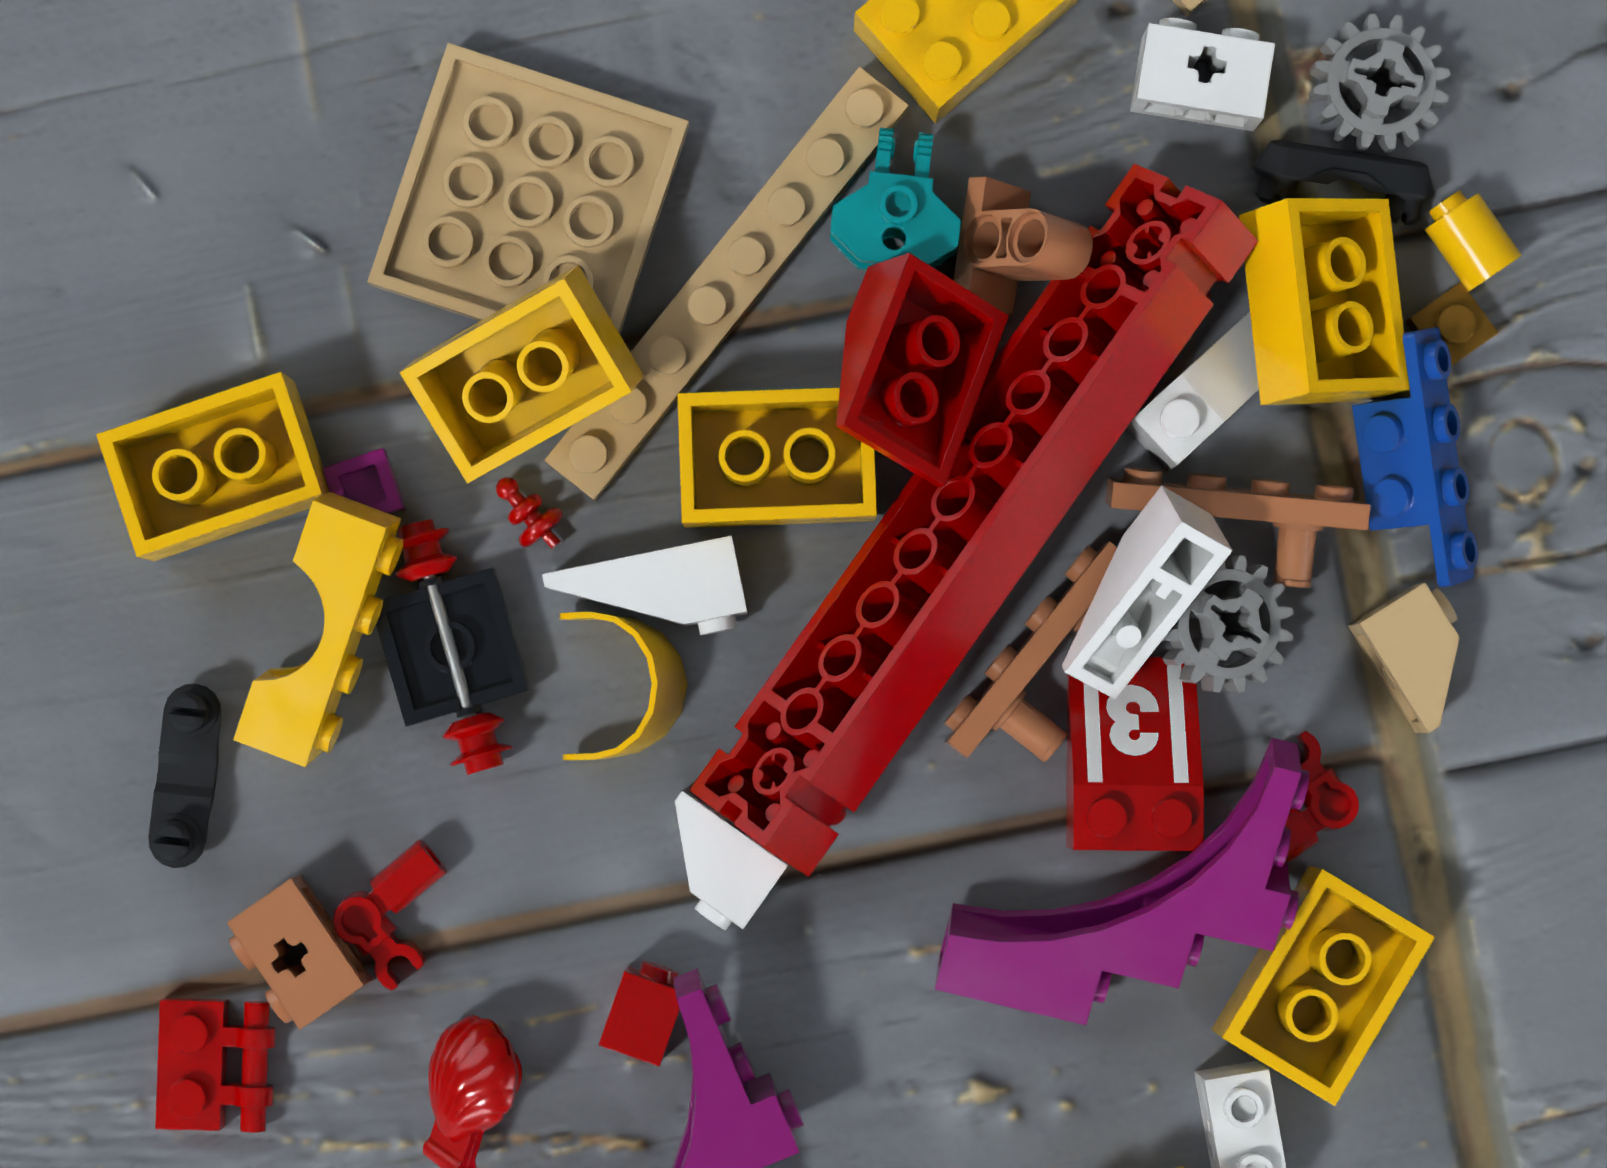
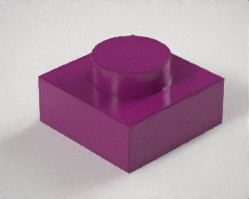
(367, 481)

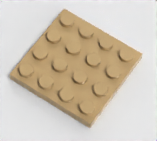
(521, 185)

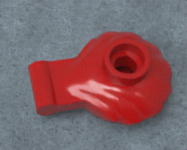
(470, 1089)

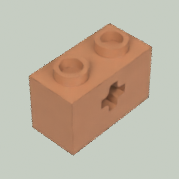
(298, 917)

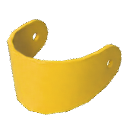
(667, 686)

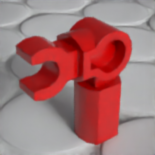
(1327, 802)
(362, 915)

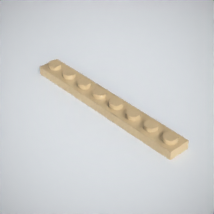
(731, 280)

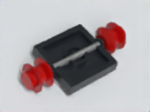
(451, 647)

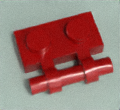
(194, 1065)

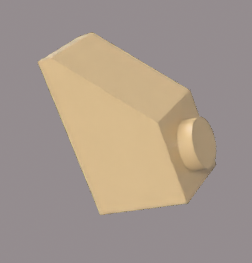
(1412, 651)

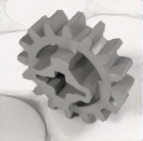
(1353, 80)
(1250, 618)

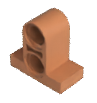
(1013, 243)

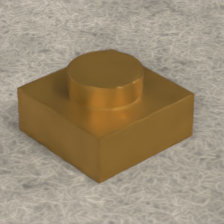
(1459, 319)

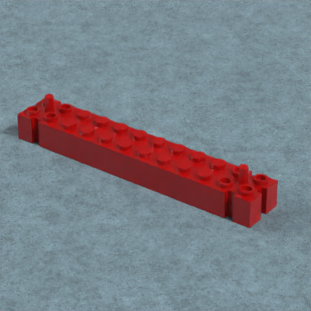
(957, 550)

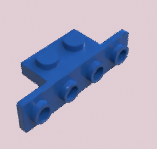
(1413, 459)

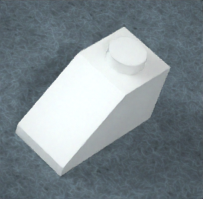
(723, 864)

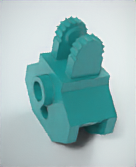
(895, 209)

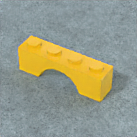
(344, 555)

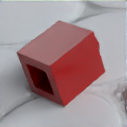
(642, 1013)

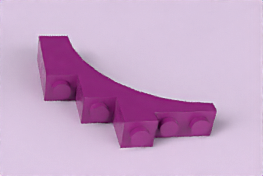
(1065, 955)
(730, 1112)

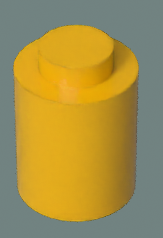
(1471, 239)

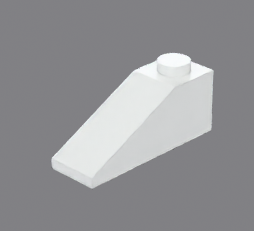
(1199, 398)
(675, 584)
(1145, 590)

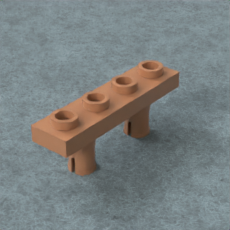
(1267, 500)
(1012, 670)

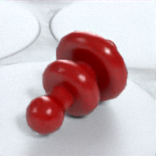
(526, 510)

